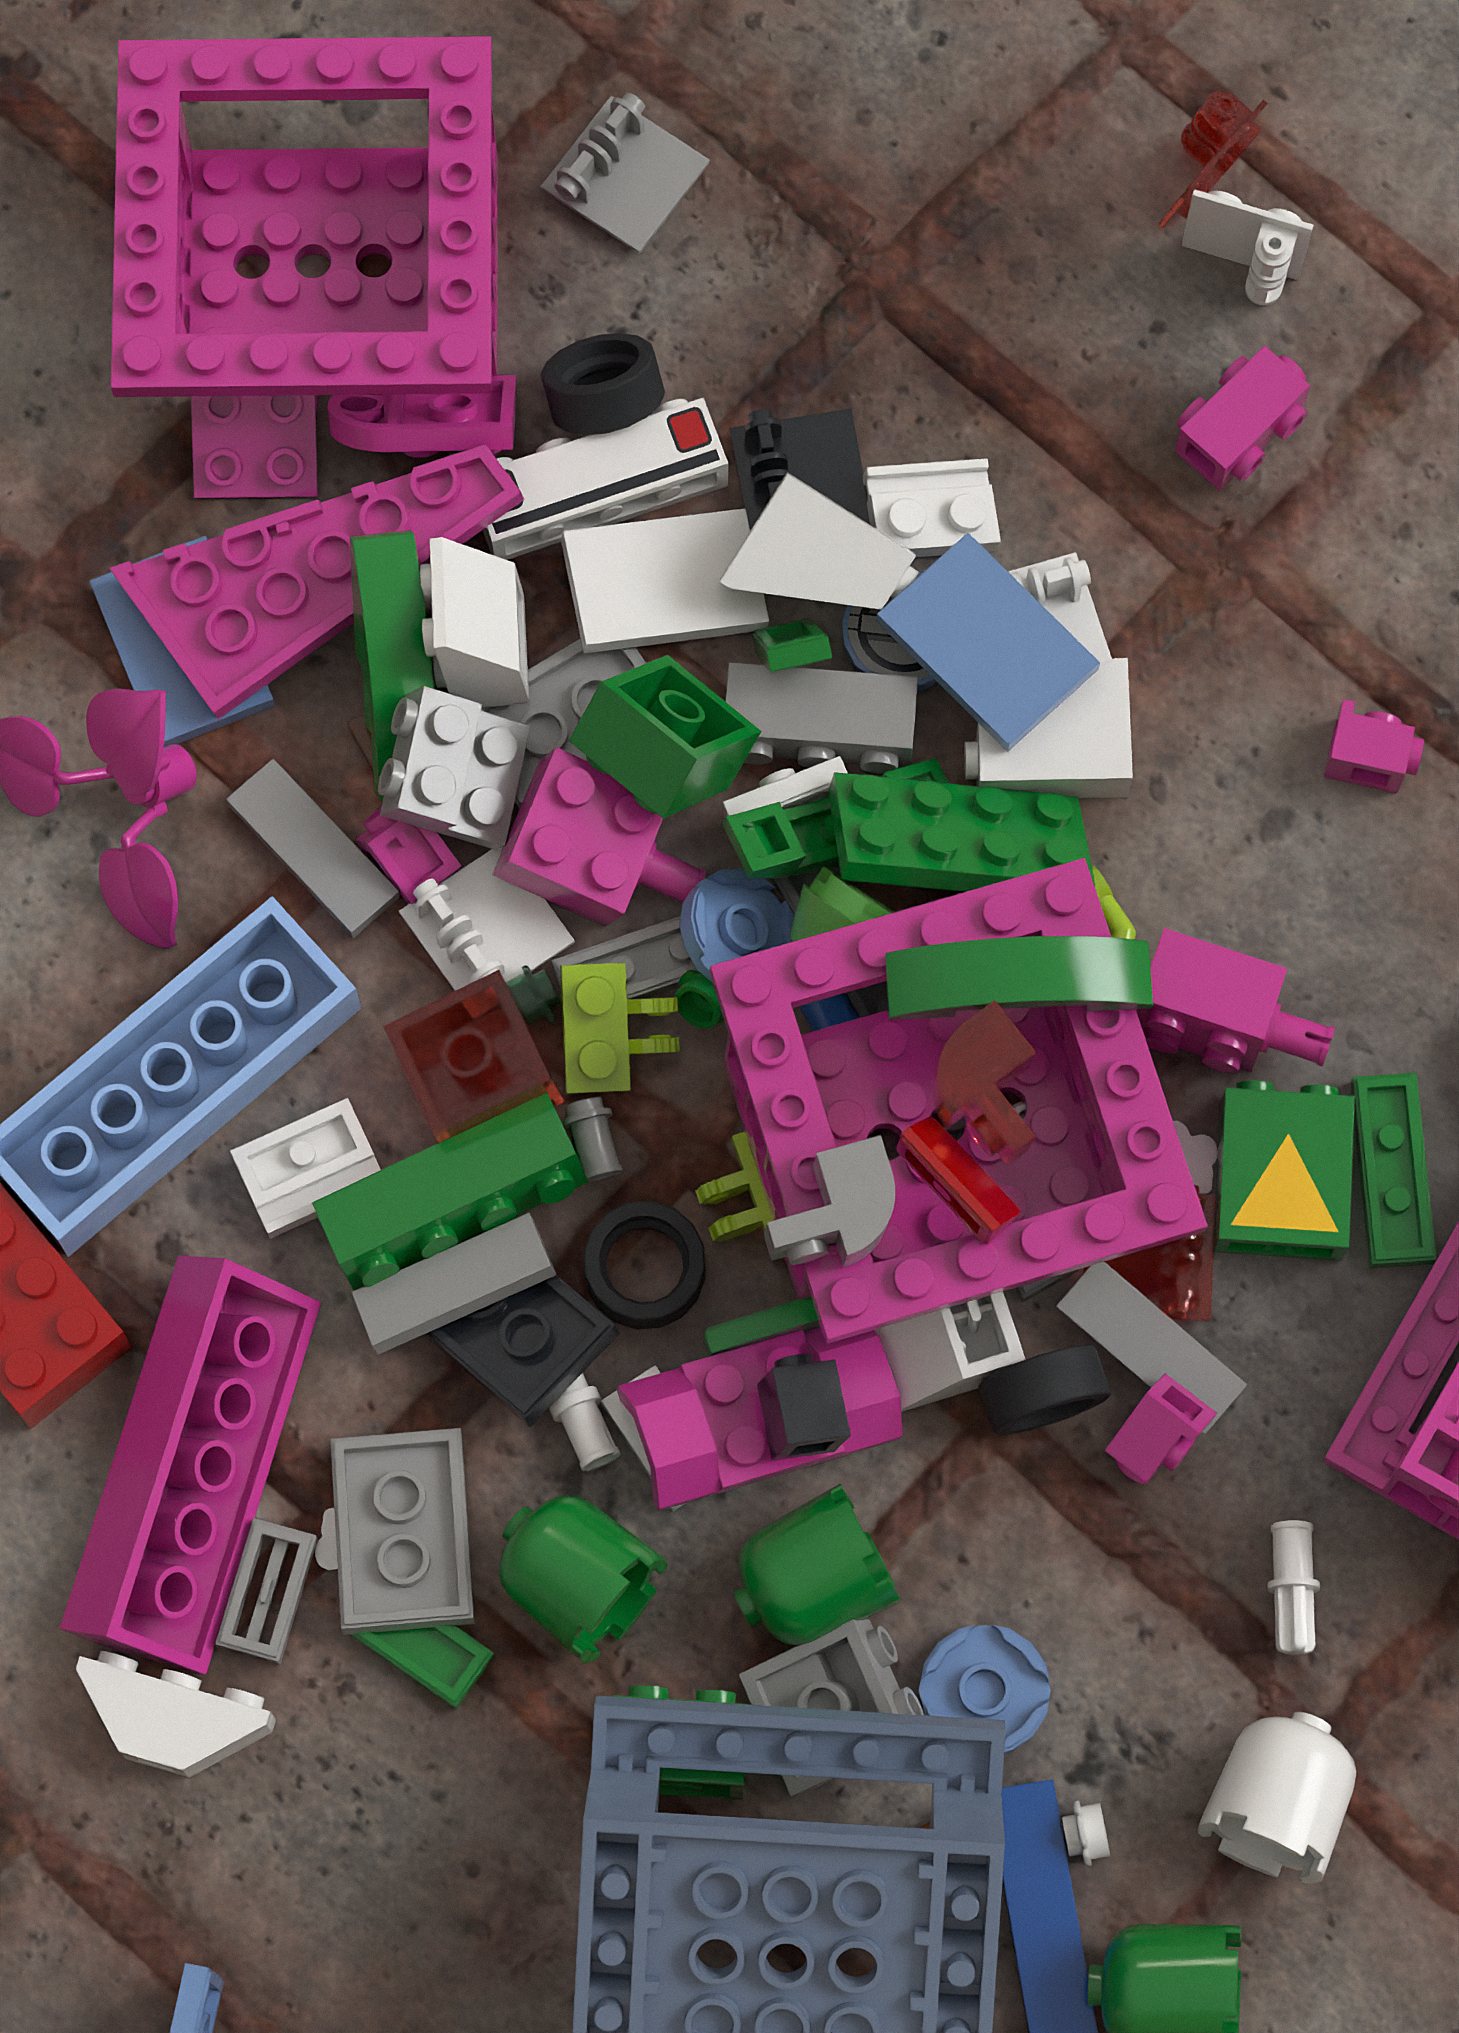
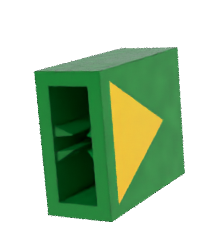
(1284, 1171)

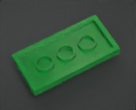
(950, 832)

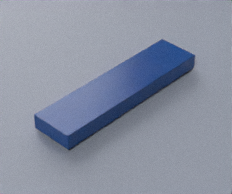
(1043, 1913)

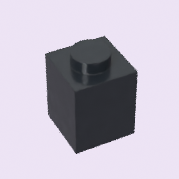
(803, 1407)

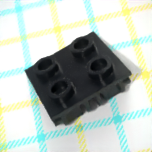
(812, 448)

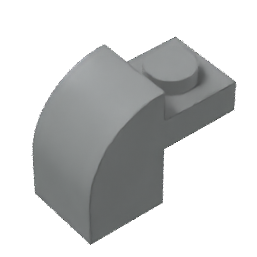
(856, 1209)

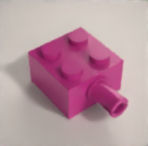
(587, 843)
(1223, 1007)

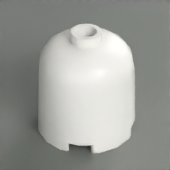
(1282, 1796)

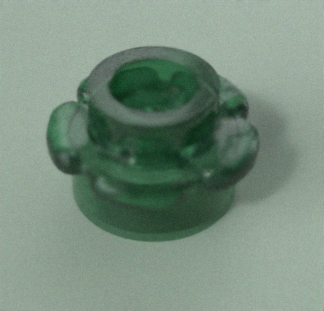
(535, 995)

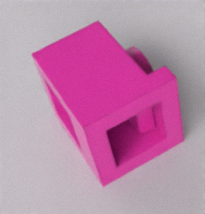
(1372, 749)
(1159, 1430)

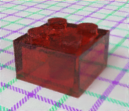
(471, 1056)

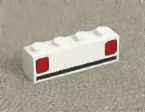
(610, 477)

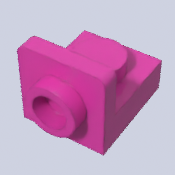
(406, 853)

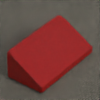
(957, 1179)

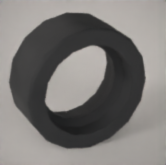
(602, 384)
(644, 1216)
(1044, 1389)

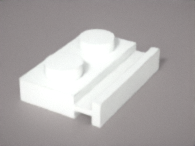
(933, 504)
(304, 1164)

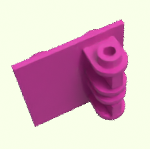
(254, 446)

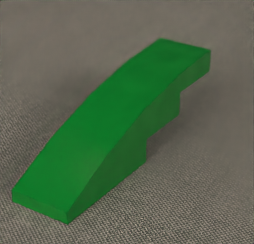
(387, 632)

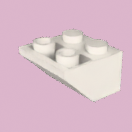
(475, 624)
(950, 1349)

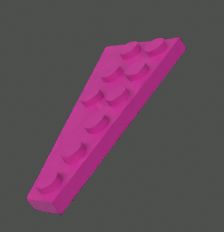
(282, 584)

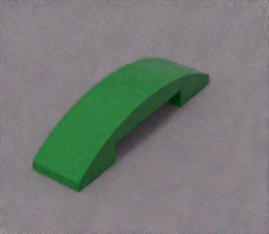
(803, 837)
(1018, 974)

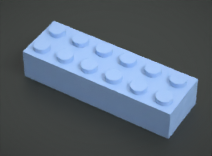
(172, 1075)

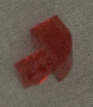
(969, 1076)

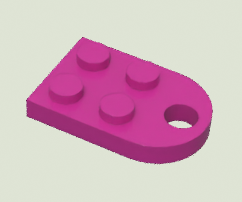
(427, 422)

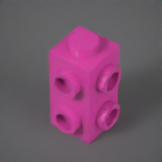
(1232, 428)

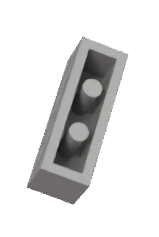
(826, 715)

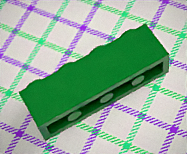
(450, 1192)

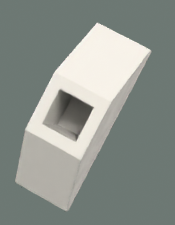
(168, 1718)

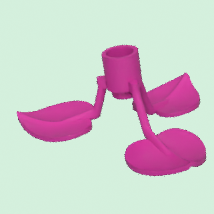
(129, 736)

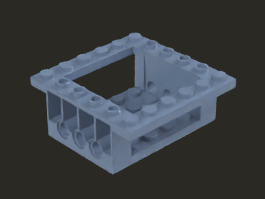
(673, 1881)

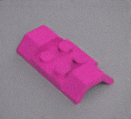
(708, 1423)

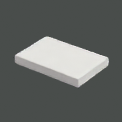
(659, 581)

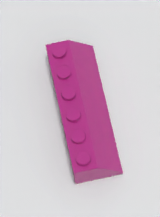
(191, 1463)

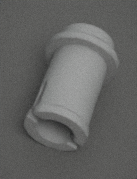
(592, 1138)

